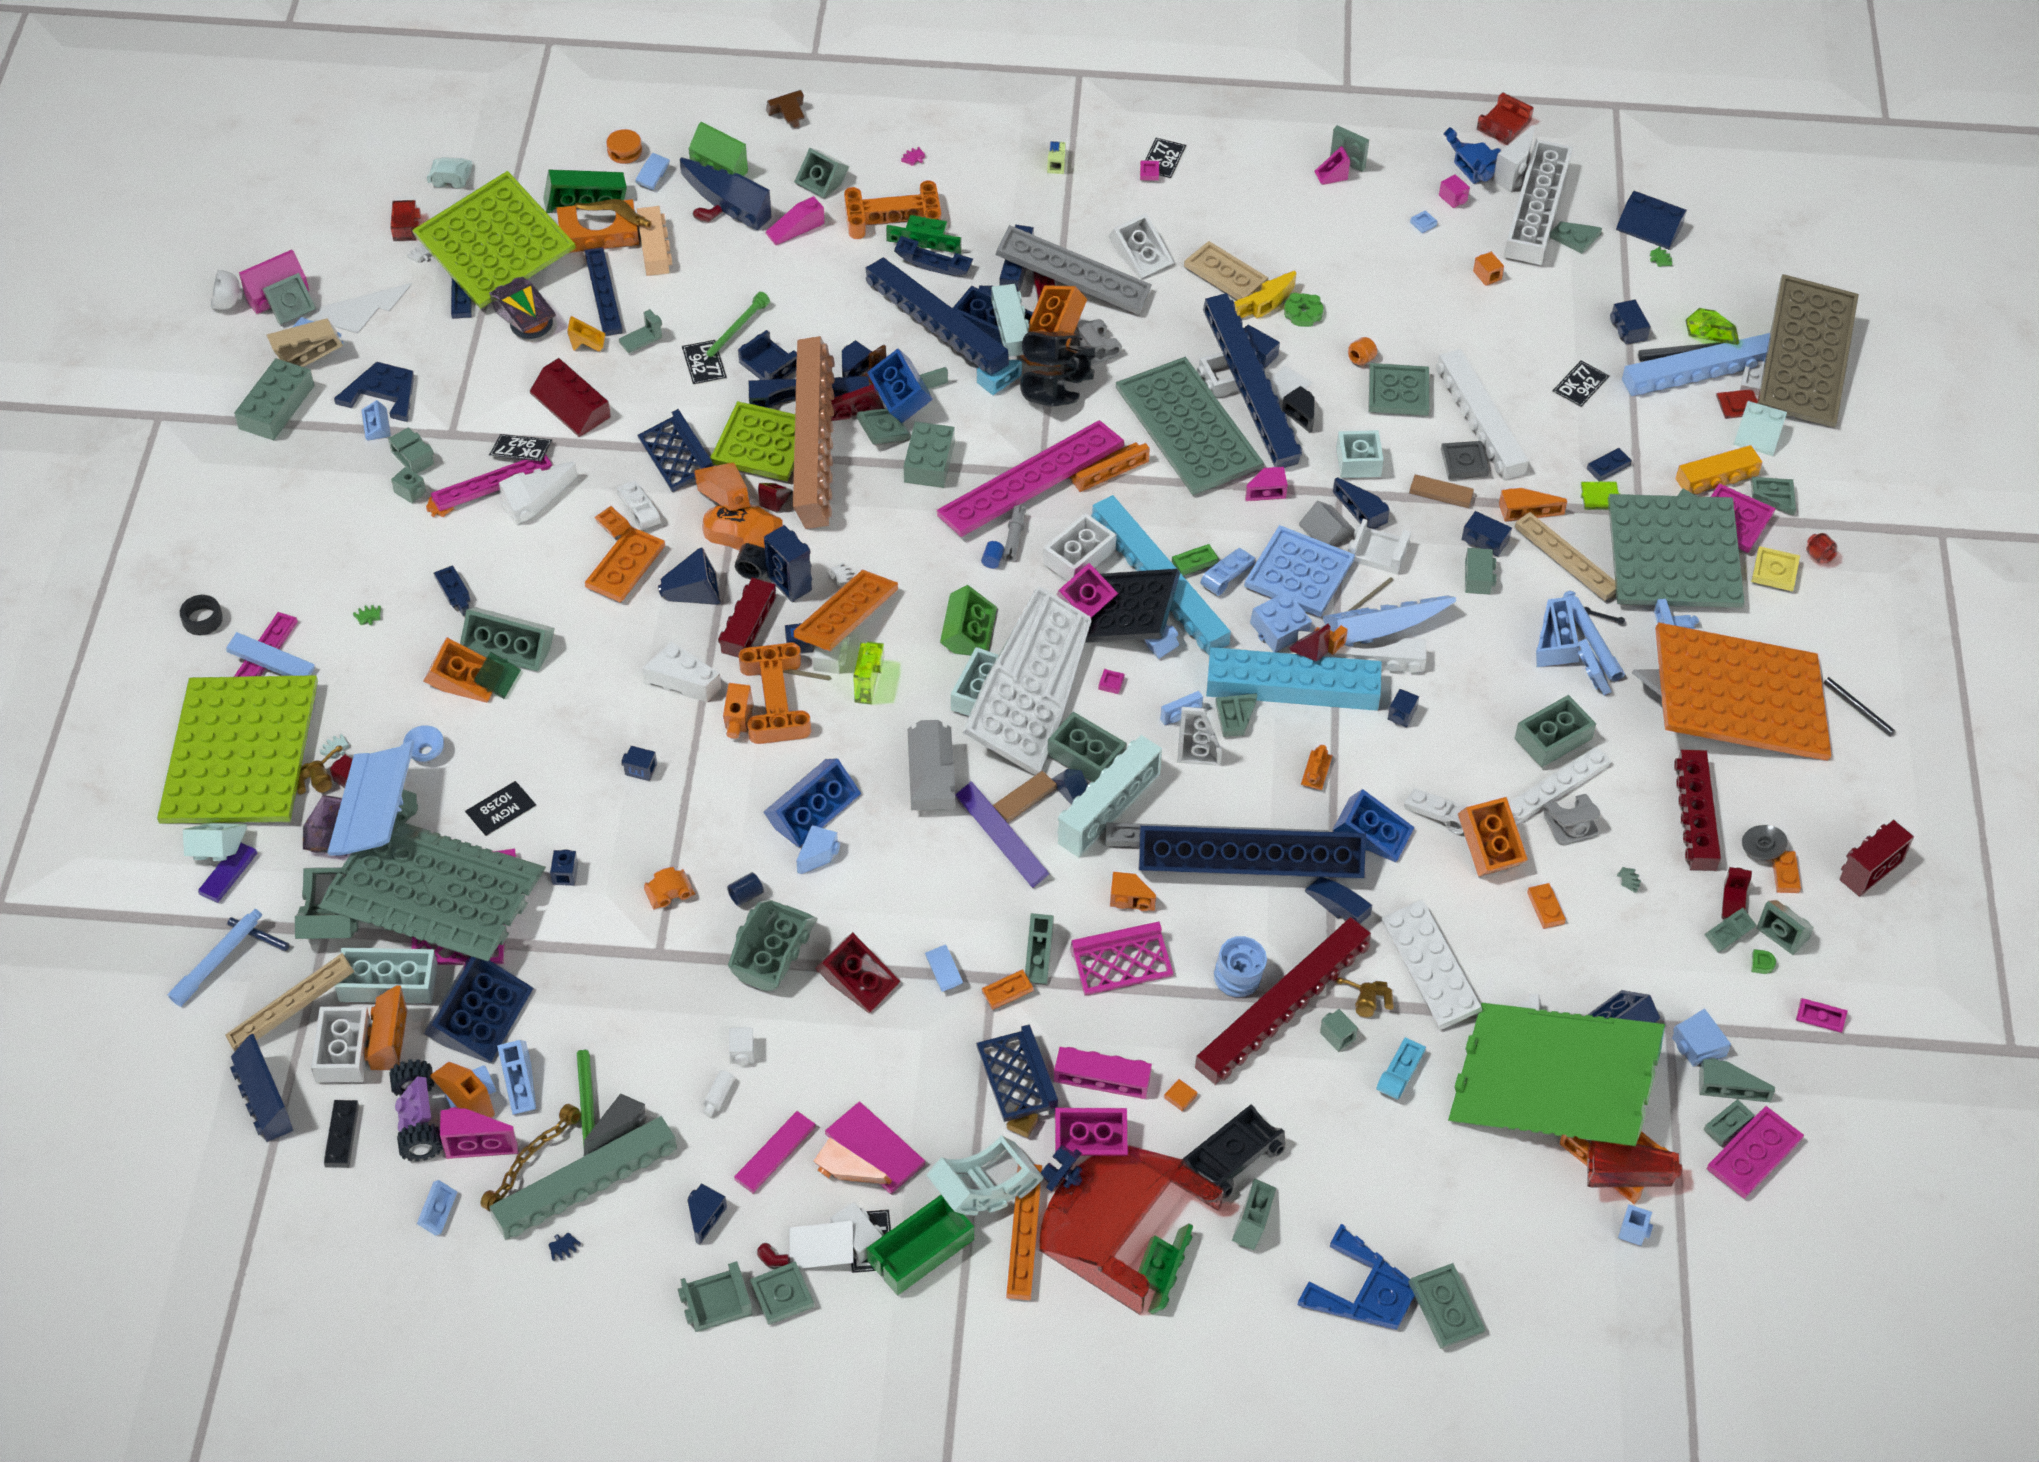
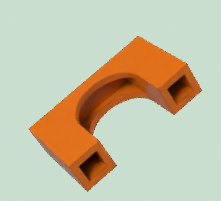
(618, 234)

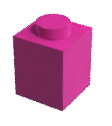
(1454, 191)

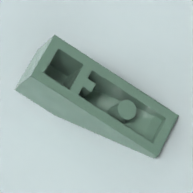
(1039, 947)
(1729, 1081)
(1254, 1214)

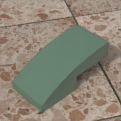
(1730, 930)

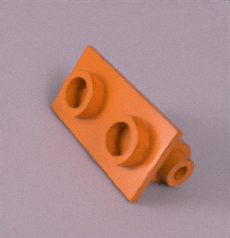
(1317, 768)

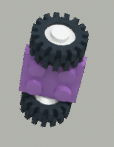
(415, 1135)

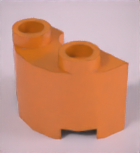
(666, 886)

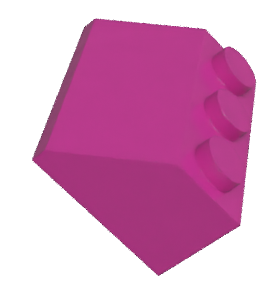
(266, 274)
(1092, 1130)

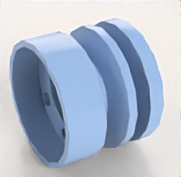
(1240, 966)

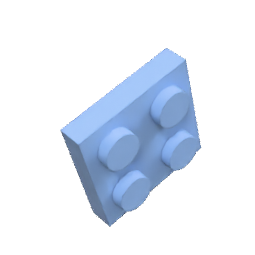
(1593, 667)

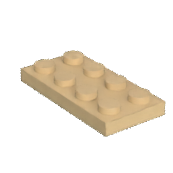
(1225, 271)

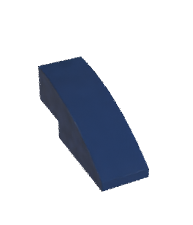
(1339, 900)

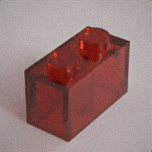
(404, 219)

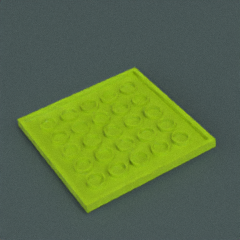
(493, 238)

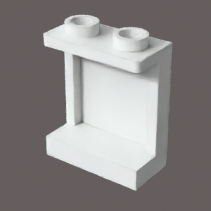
(1379, 548)

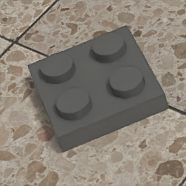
(1464, 459)

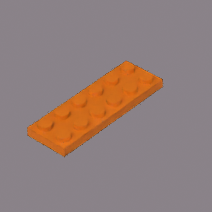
(845, 610)

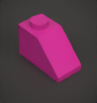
(1267, 485)

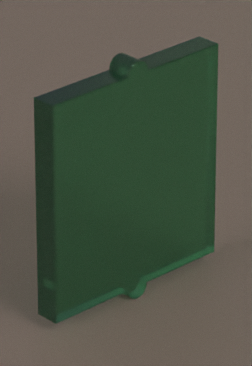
(497, 675)

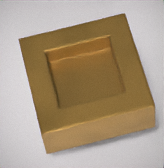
(1023, 1125)

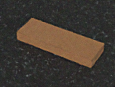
(1441, 491)
(1025, 796)

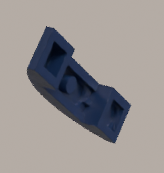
(930, 260)

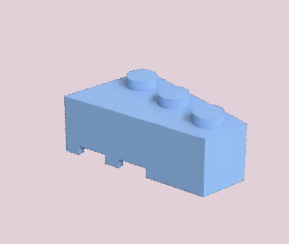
(1558, 636)

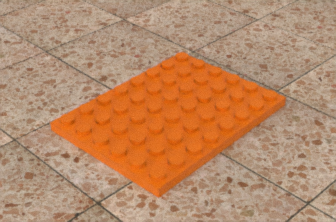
(1742, 691)

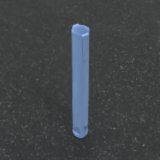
(1606, 659)
(190, 983)

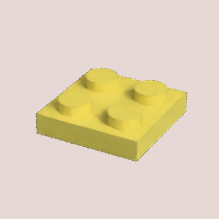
(1775, 568)

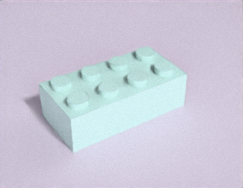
(383, 969)

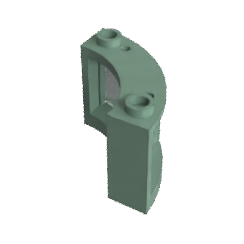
(313, 921)

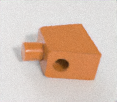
(737, 709)

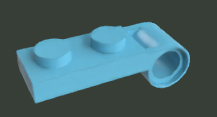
(1401, 1068)

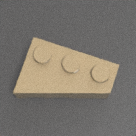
(305, 342)

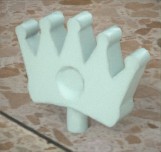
(328, 748)

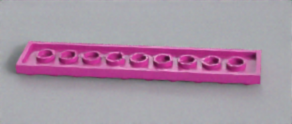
(1030, 478)

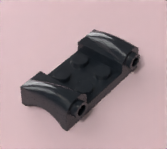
(1235, 1148)

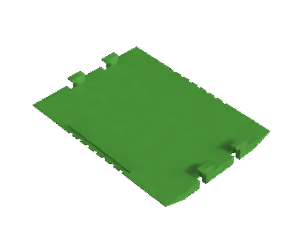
(1558, 1073)

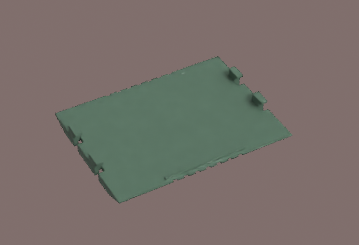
(435, 890)

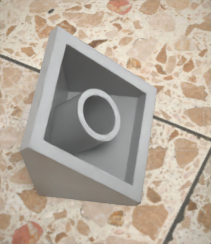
(1326, 524)

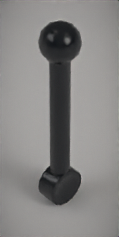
(1620, 620)

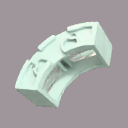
(985, 1178)

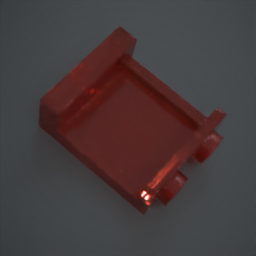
(1505, 119)

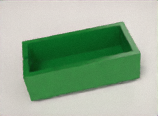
(920, 1244)

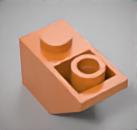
(1131, 892)

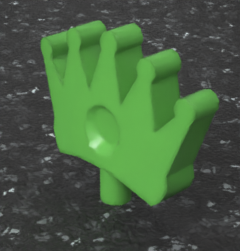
(1660, 257)
(368, 615)

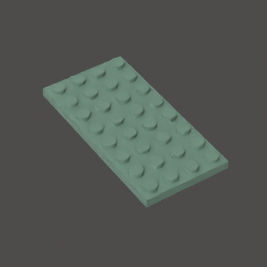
(1189, 425)

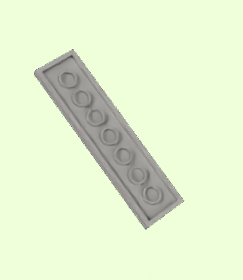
(1073, 269)

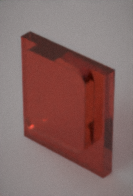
(1735, 402)

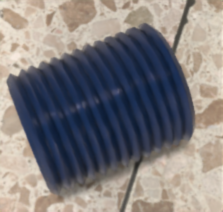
(745, 889)

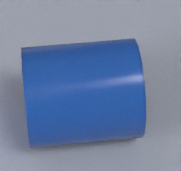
(992, 554)

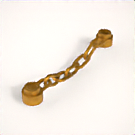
(568, 1114)

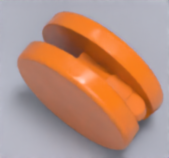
(624, 146)

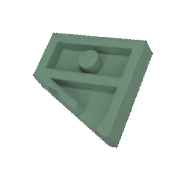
(1575, 235)
(1775, 493)
(1235, 713)

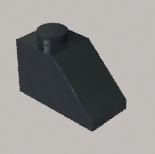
(1300, 407)

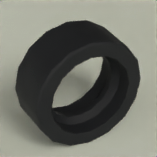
(204, 626)

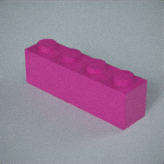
(1102, 1072)

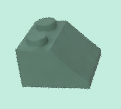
(821, 173)
(1784, 926)

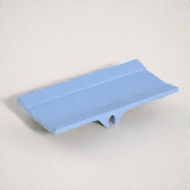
(371, 800)

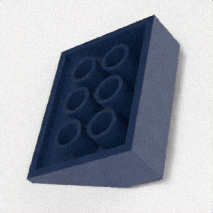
(478, 1009)

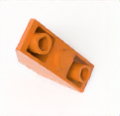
(464, 1088)

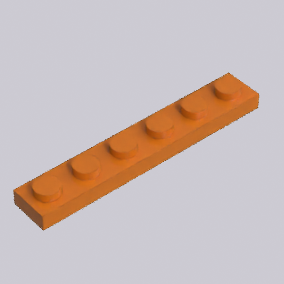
(1023, 1244)

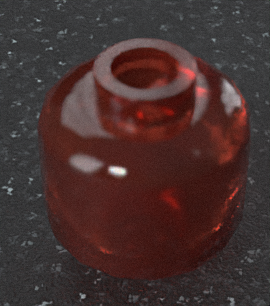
(1821, 548)

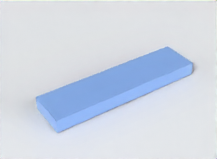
(268, 656)

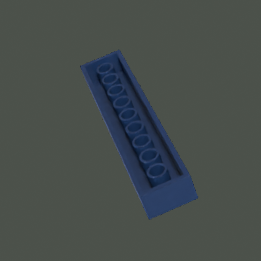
(1252, 851)

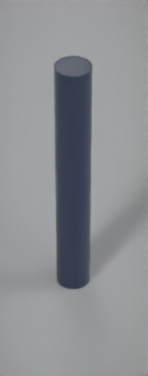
(263, 936)

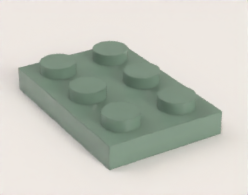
(1446, 1305)

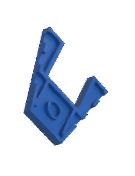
(1381, 1299)

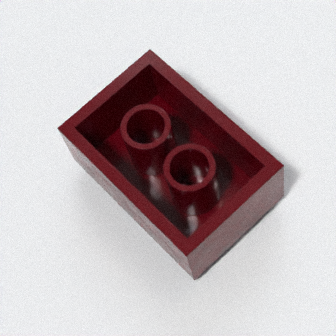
(1876, 857)

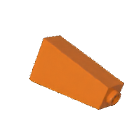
(723, 486)

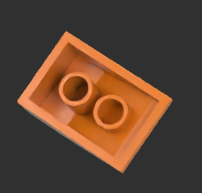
(455, 670)

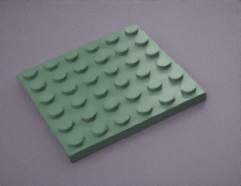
(1675, 550)

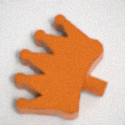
(431, 507)

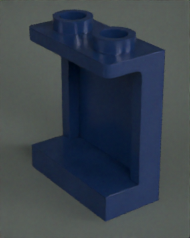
(766, 358)

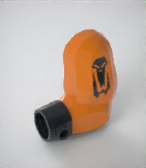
(742, 531)

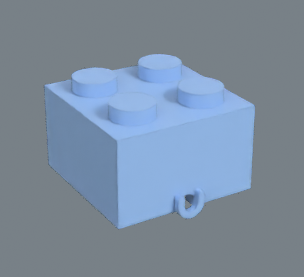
(1280, 621)

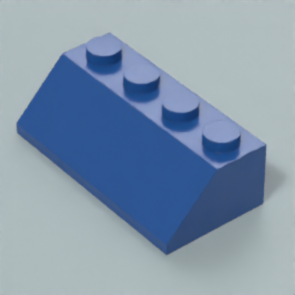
(812, 801)

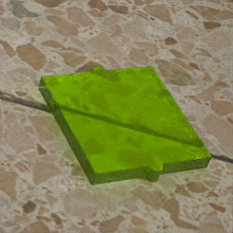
(1596, 494)

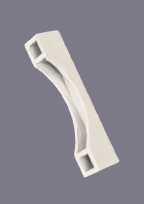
(1404, 655)

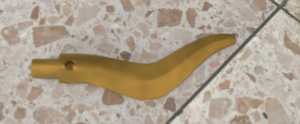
(619, 207)

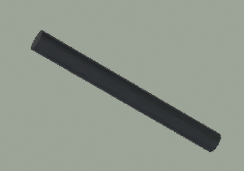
(1881, 724)

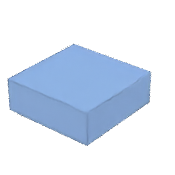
(1423, 221)

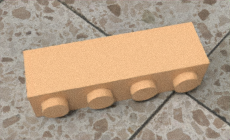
(654, 243)

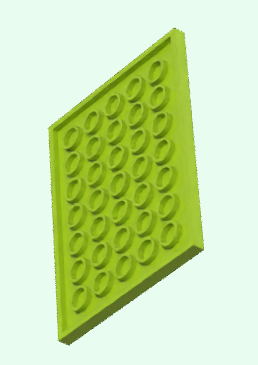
(238, 749)

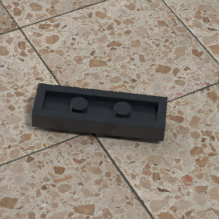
(341, 1134)

